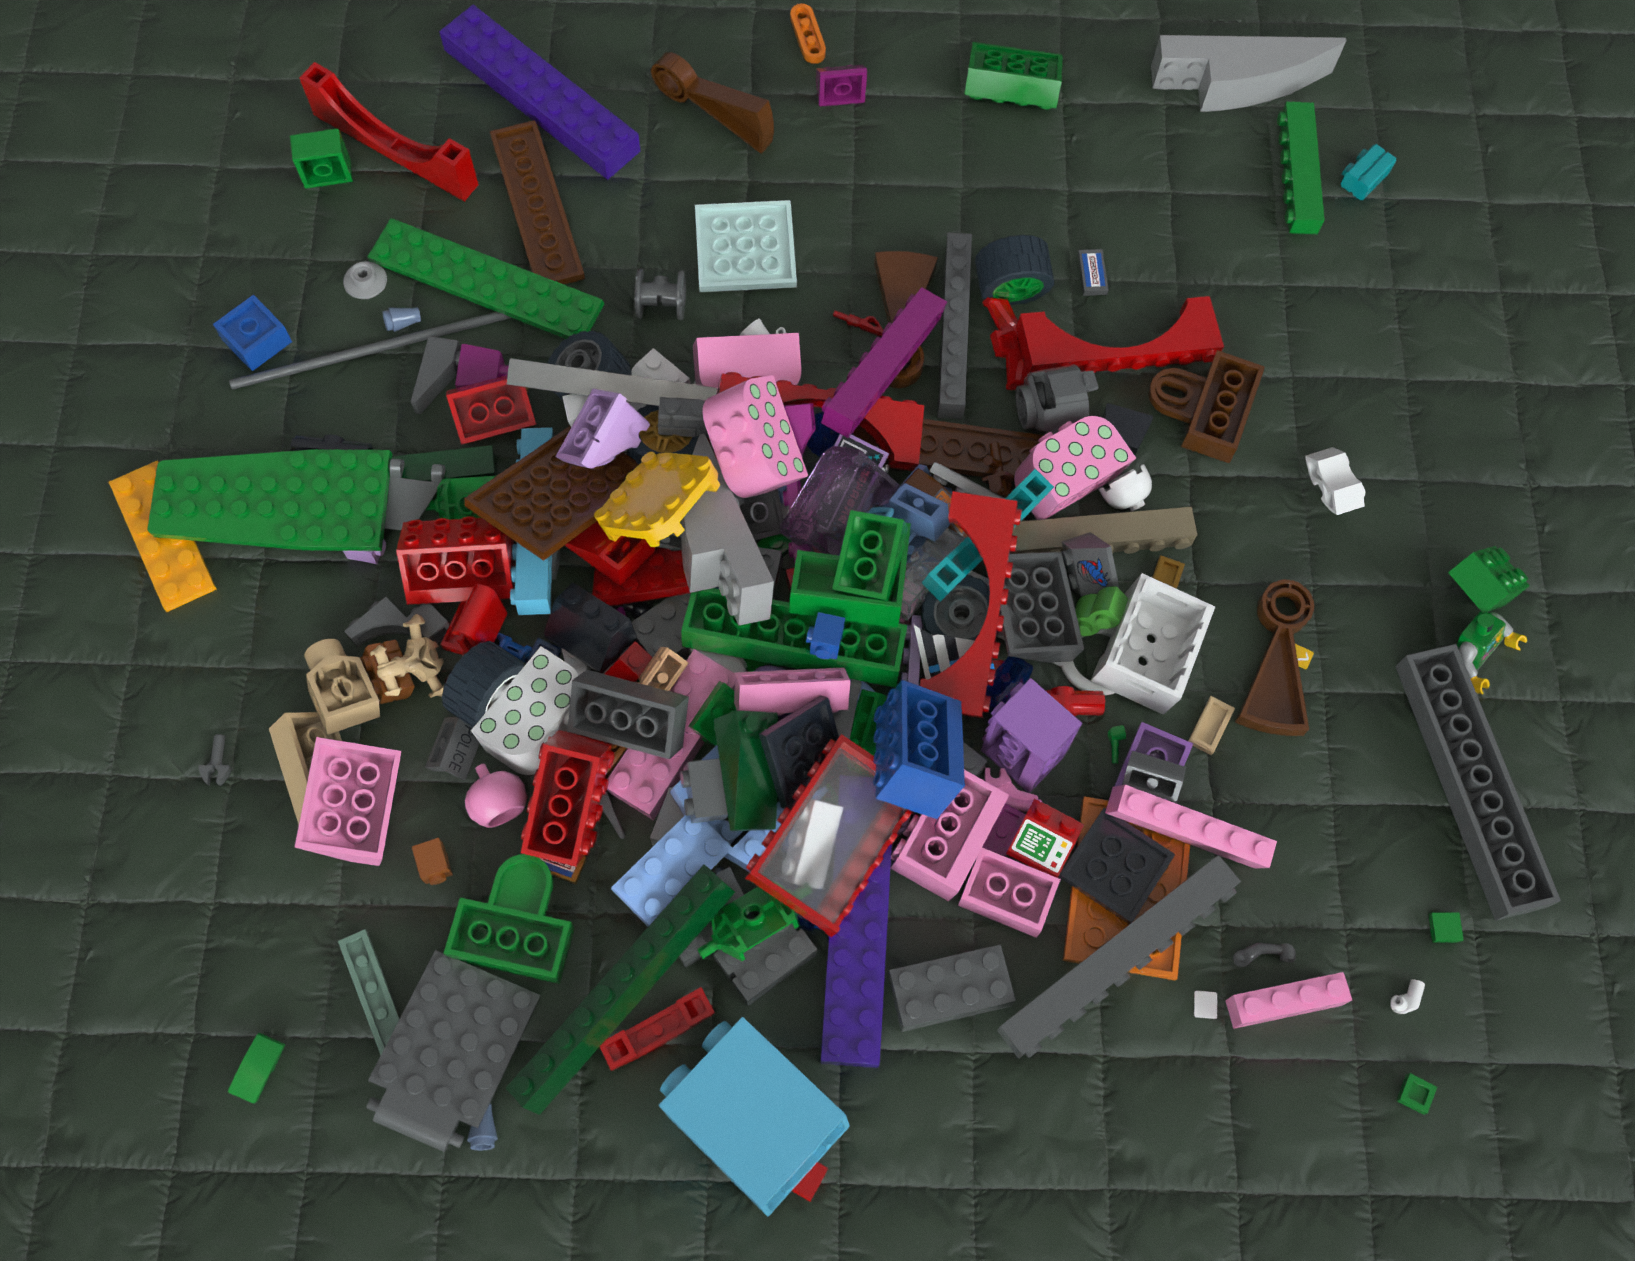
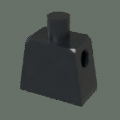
(1129, 423)

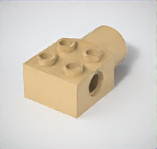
(339, 687)

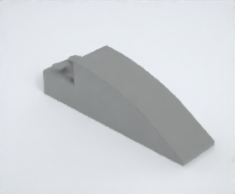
(1241, 69)
(722, 551)

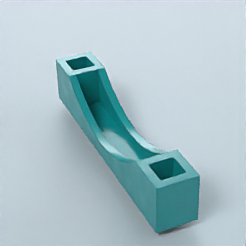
(966, 556)

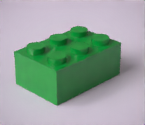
(1489, 578)

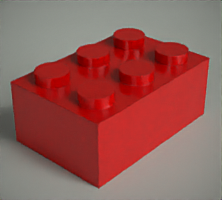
(489, 409)

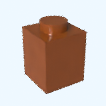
(432, 861)

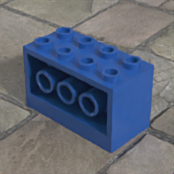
(919, 749)

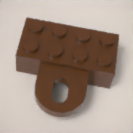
(1211, 405)

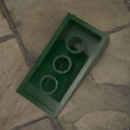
(745, 771)

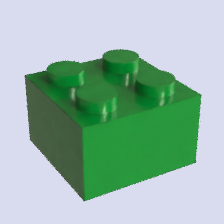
(321, 158)

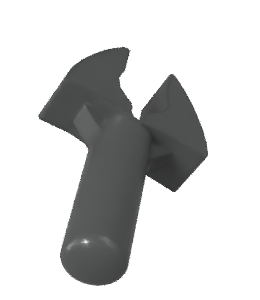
(216, 763)

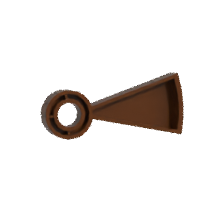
(738, 111)
(899, 277)
(1276, 693)

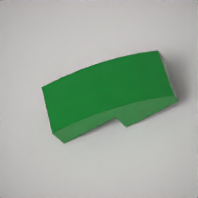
(256, 1068)

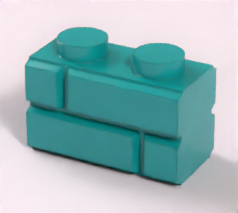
(1368, 171)

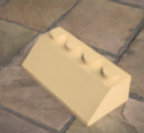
(294, 744)

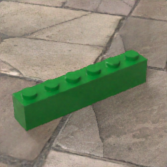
(1301, 168)

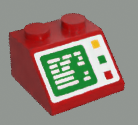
(1045, 838)

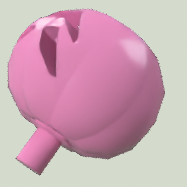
(495, 797)

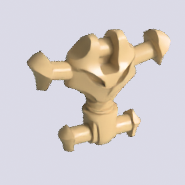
(419, 659)

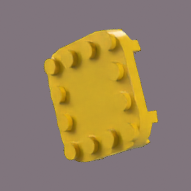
(657, 496)

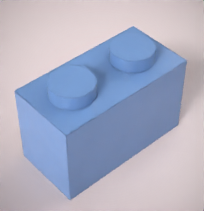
(924, 512)

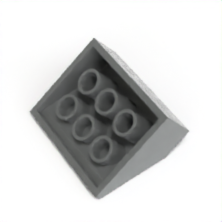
(1040, 610)

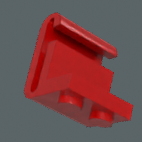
(475, 621)

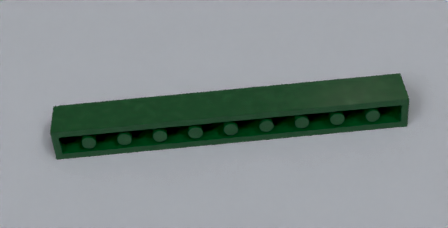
(620, 991)

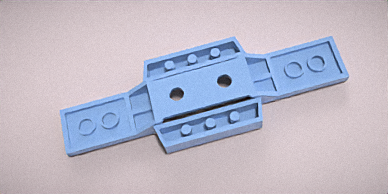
(682, 852)

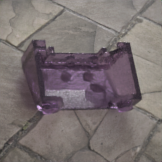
(839, 483)

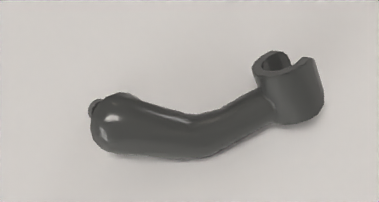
(1248, 954)

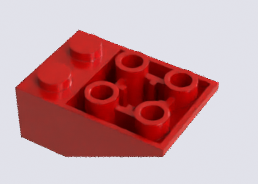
(613, 559)

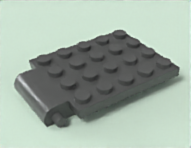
(449, 1051)

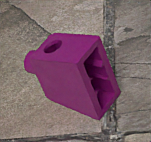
(479, 365)

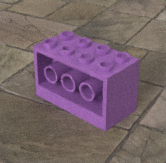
(1029, 734)

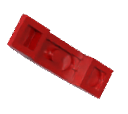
(657, 1029)

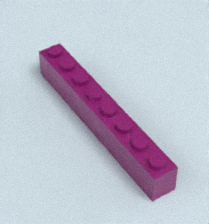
(883, 362)

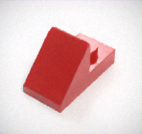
(630, 663)

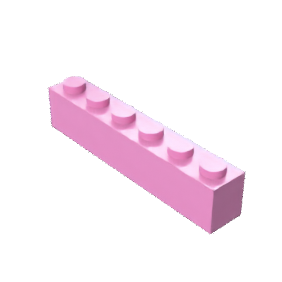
(1190, 827)

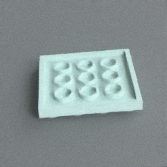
(745, 246)

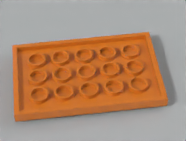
(1093, 925)

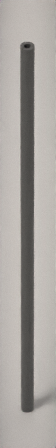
(366, 350)

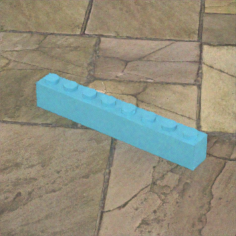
(531, 573)

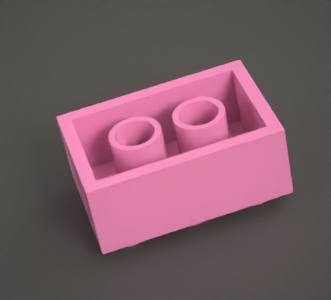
(1009, 892)

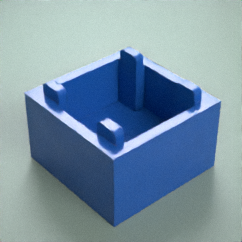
(252, 332)

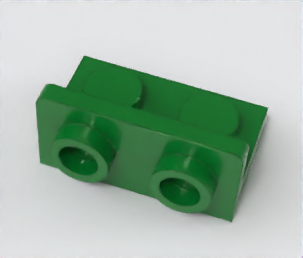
(716, 705)

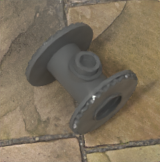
(660, 291)

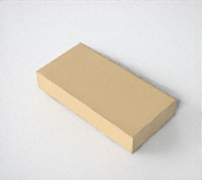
(1211, 725)

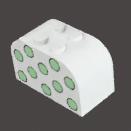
(529, 713)

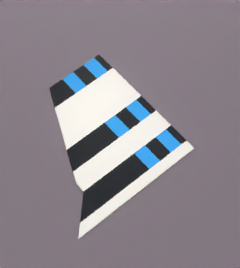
(940, 651)

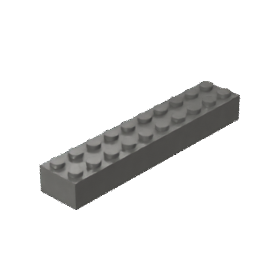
(1477, 783)

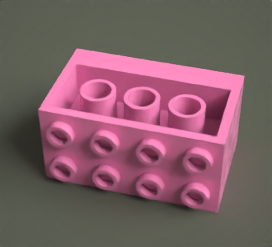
(955, 850)

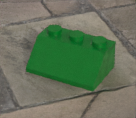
(870, 556)

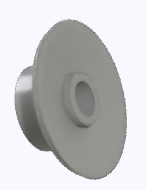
(368, 286)

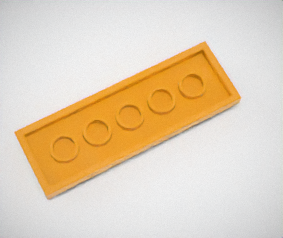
(171, 563)

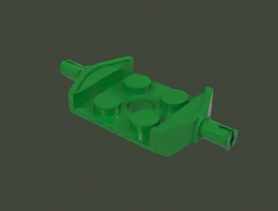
(451, 495)
(737, 933)

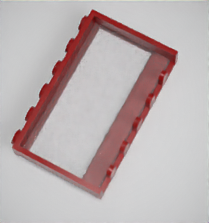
(828, 838)

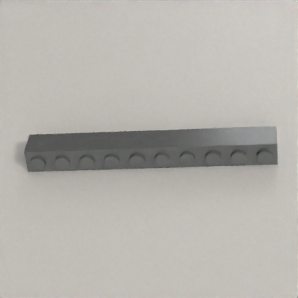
(1117, 957)

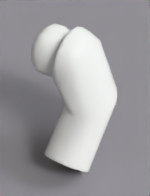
(1409, 1001)

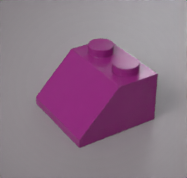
(841, 85)

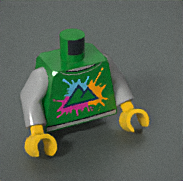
(1481, 639)

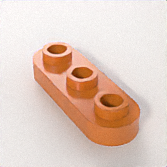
(805, 25)

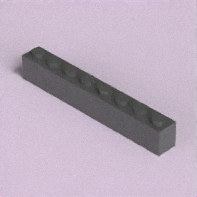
(954, 326)

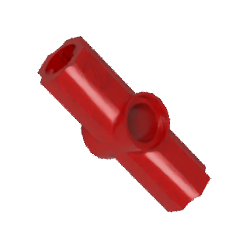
(1079, 701)

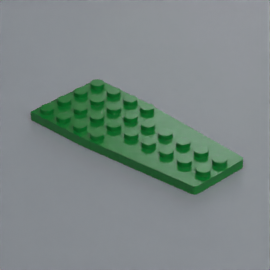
(275, 499)

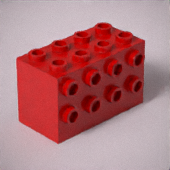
(567, 797)

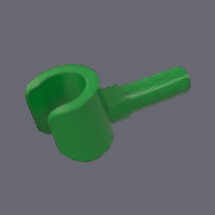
(1114, 735)

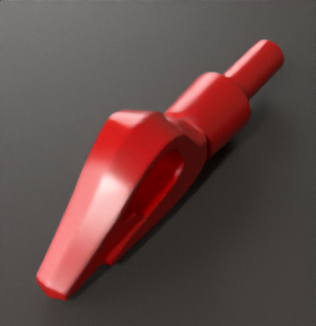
(863, 324)

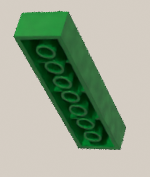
(866, 650)

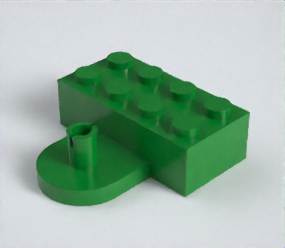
(512, 927)

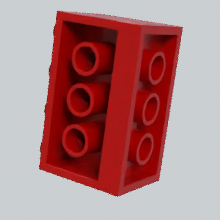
(448, 557)

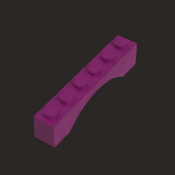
(803, 425)

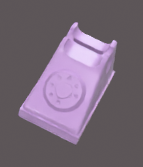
(602, 430)

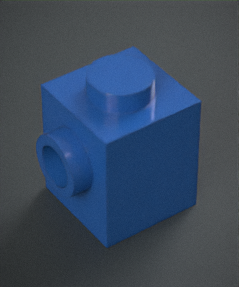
(826, 636)

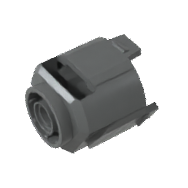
(1054, 397)

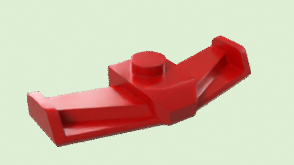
(1006, 340)

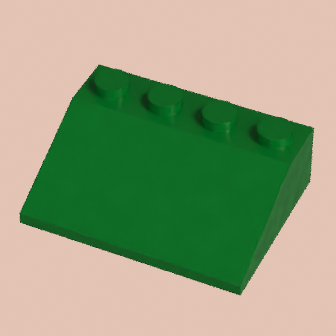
(1014, 75)

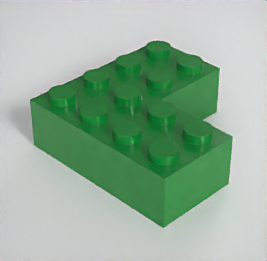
(813, 591)

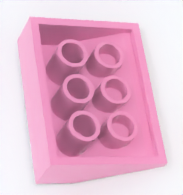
(348, 801)

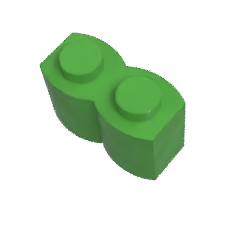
(1100, 610)

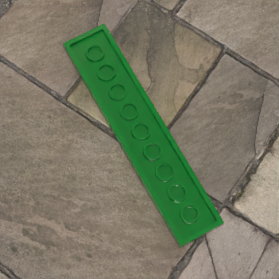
(485, 280)

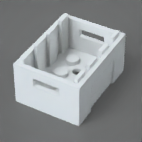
(1177, 635)

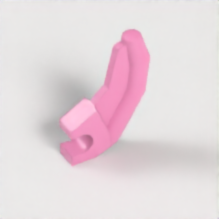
(1017, 799)

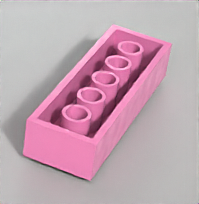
(646, 778)

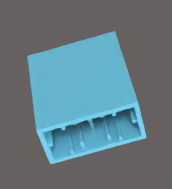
(752, 1113)

